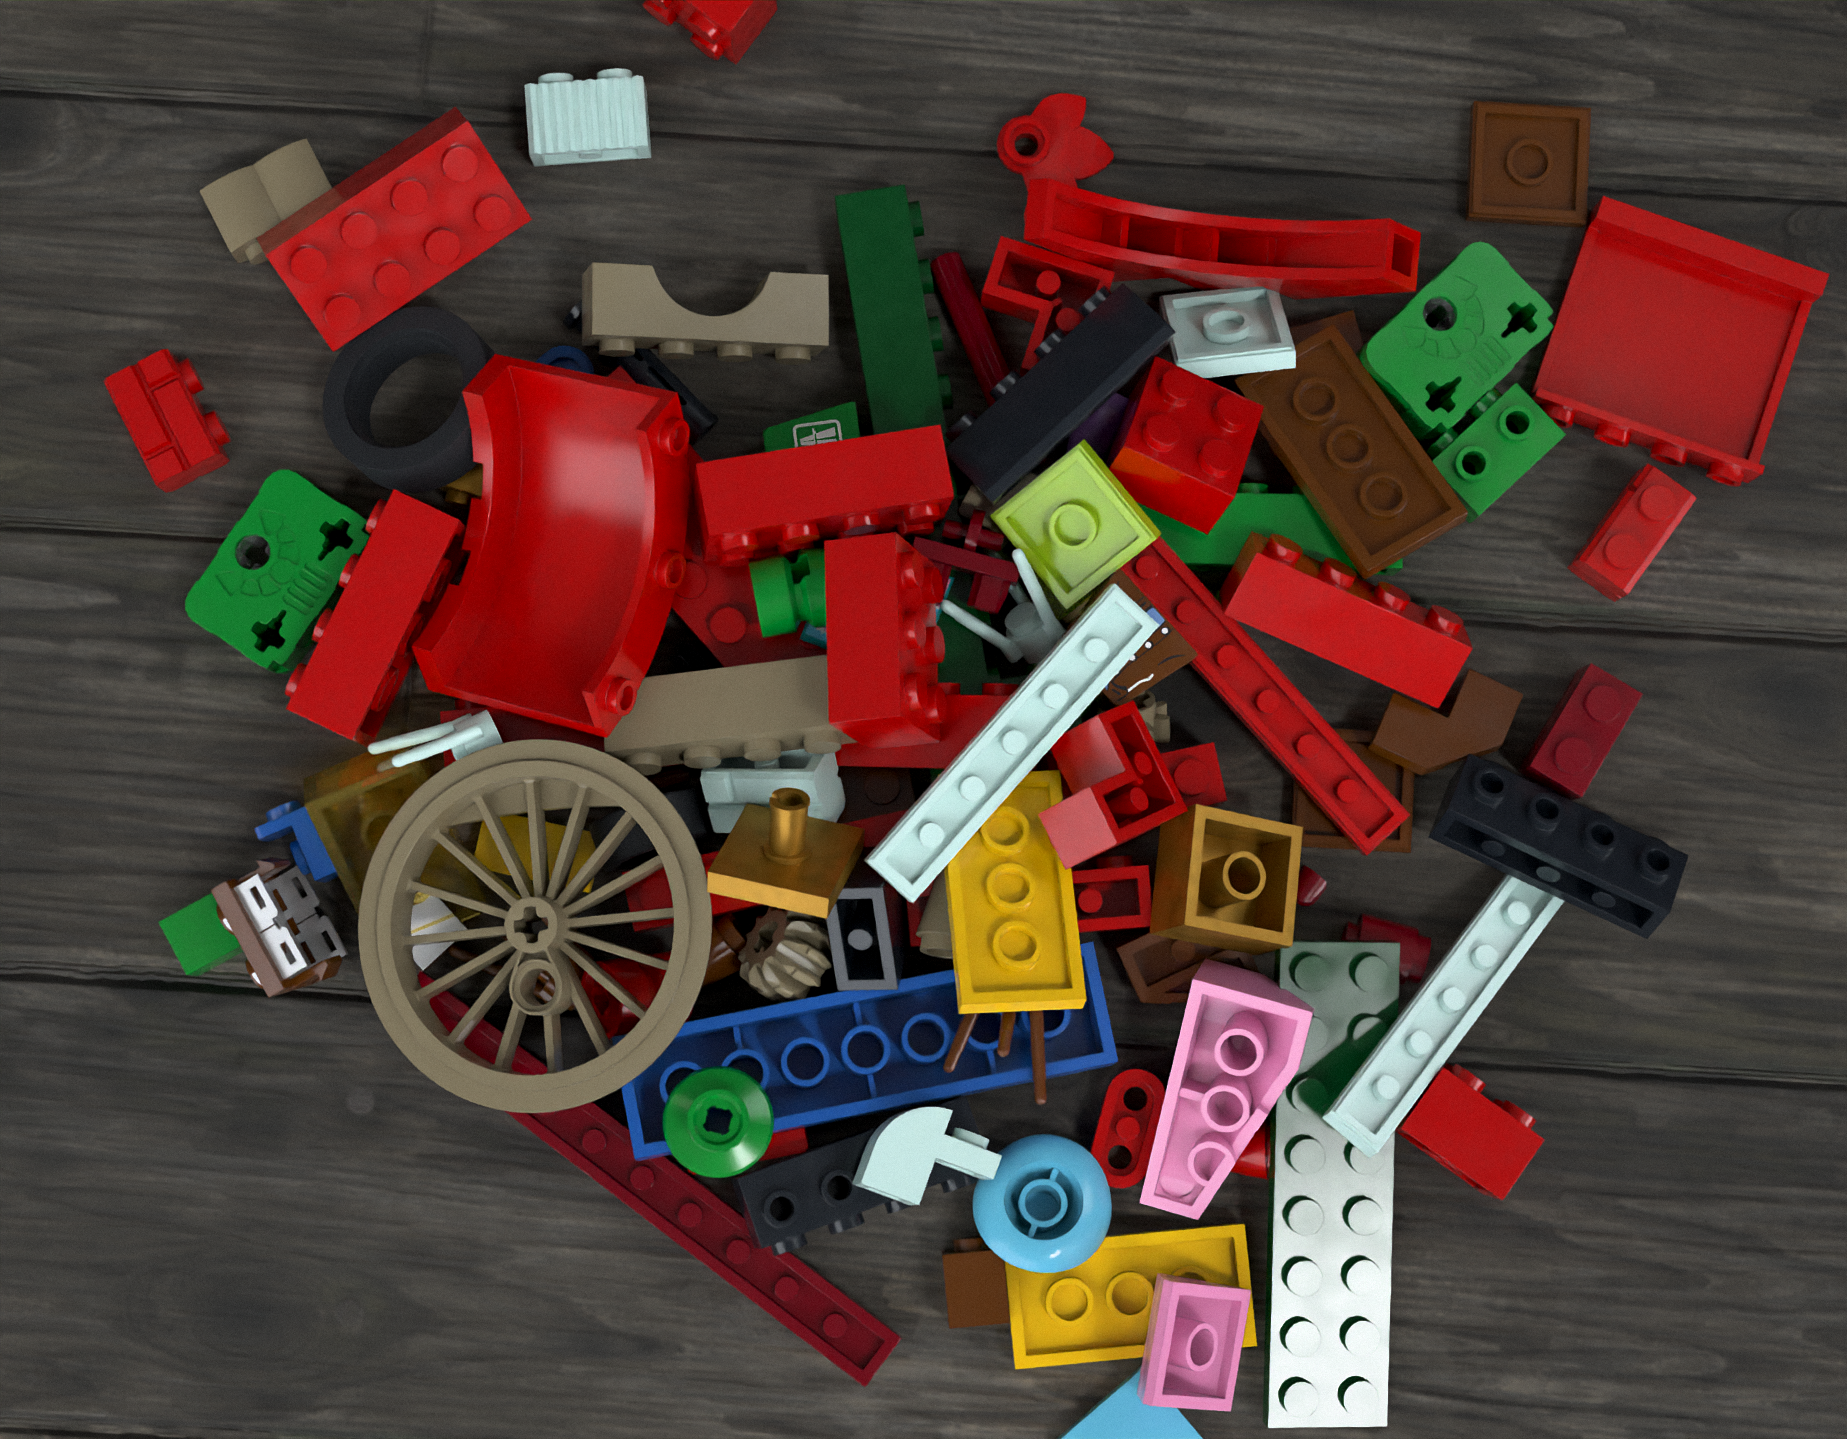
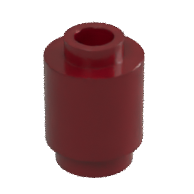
(1413, 947)

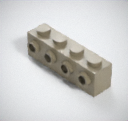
(727, 715)

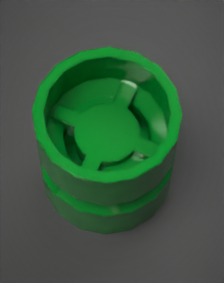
(789, 591)

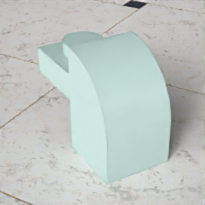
(908, 1144)

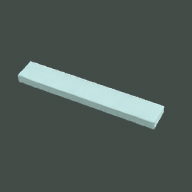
(1011, 743)
(1440, 1014)

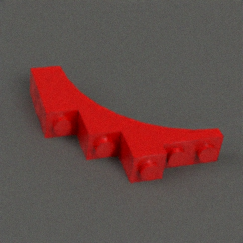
(1220, 250)

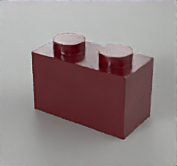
(1580, 732)

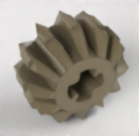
(785, 954)

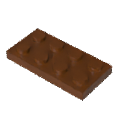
(1352, 453)

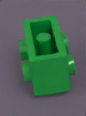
(1491, 450)

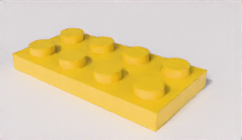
(1015, 910)
(1107, 1301)

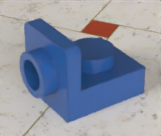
(308, 848)

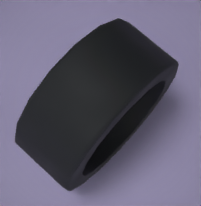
(637, 846)

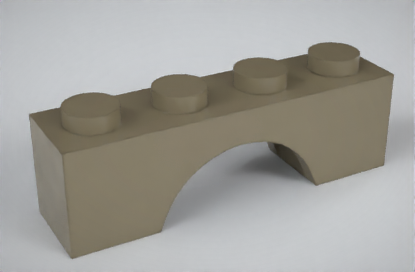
(631, 310)

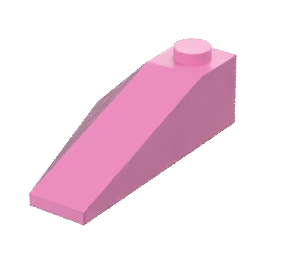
(1228, 1069)

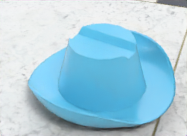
(1044, 1204)

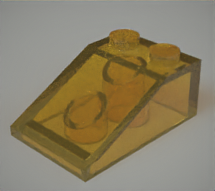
(354, 807)

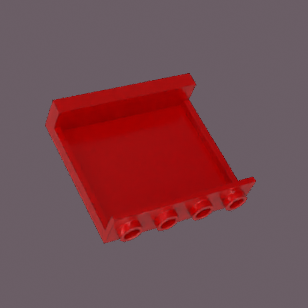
(1674, 341)

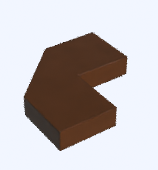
(1430, 741)

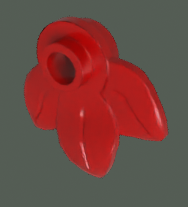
(1063, 146)

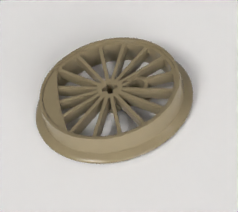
(508, 782)

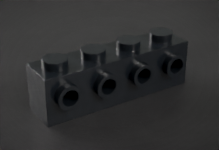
(1559, 846)
(818, 1190)

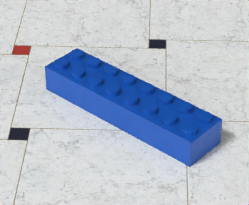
(865, 1054)

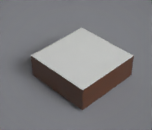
(425, 913)

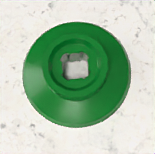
(711, 1152)

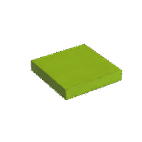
(1075, 524)

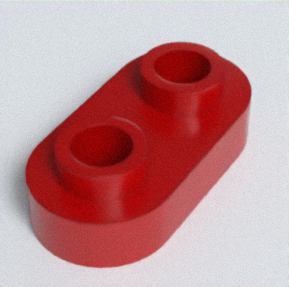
(1128, 1127)

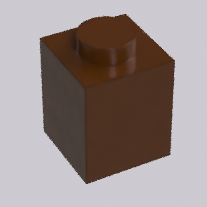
(974, 1284)

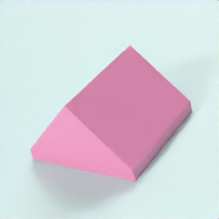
(1193, 1344)

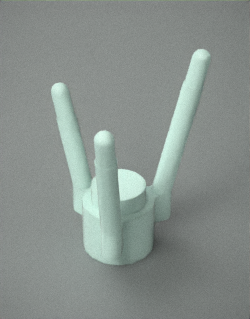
(1029, 625)
(461, 735)

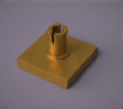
(786, 856)

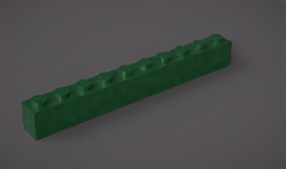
(901, 375)

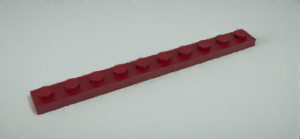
(693, 1216)

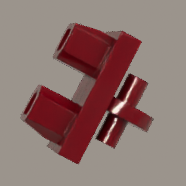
(991, 574)

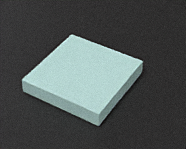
(1228, 331)

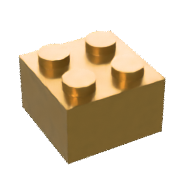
(1227, 880)

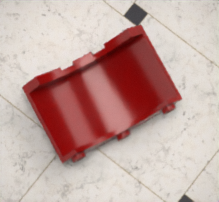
(565, 545)

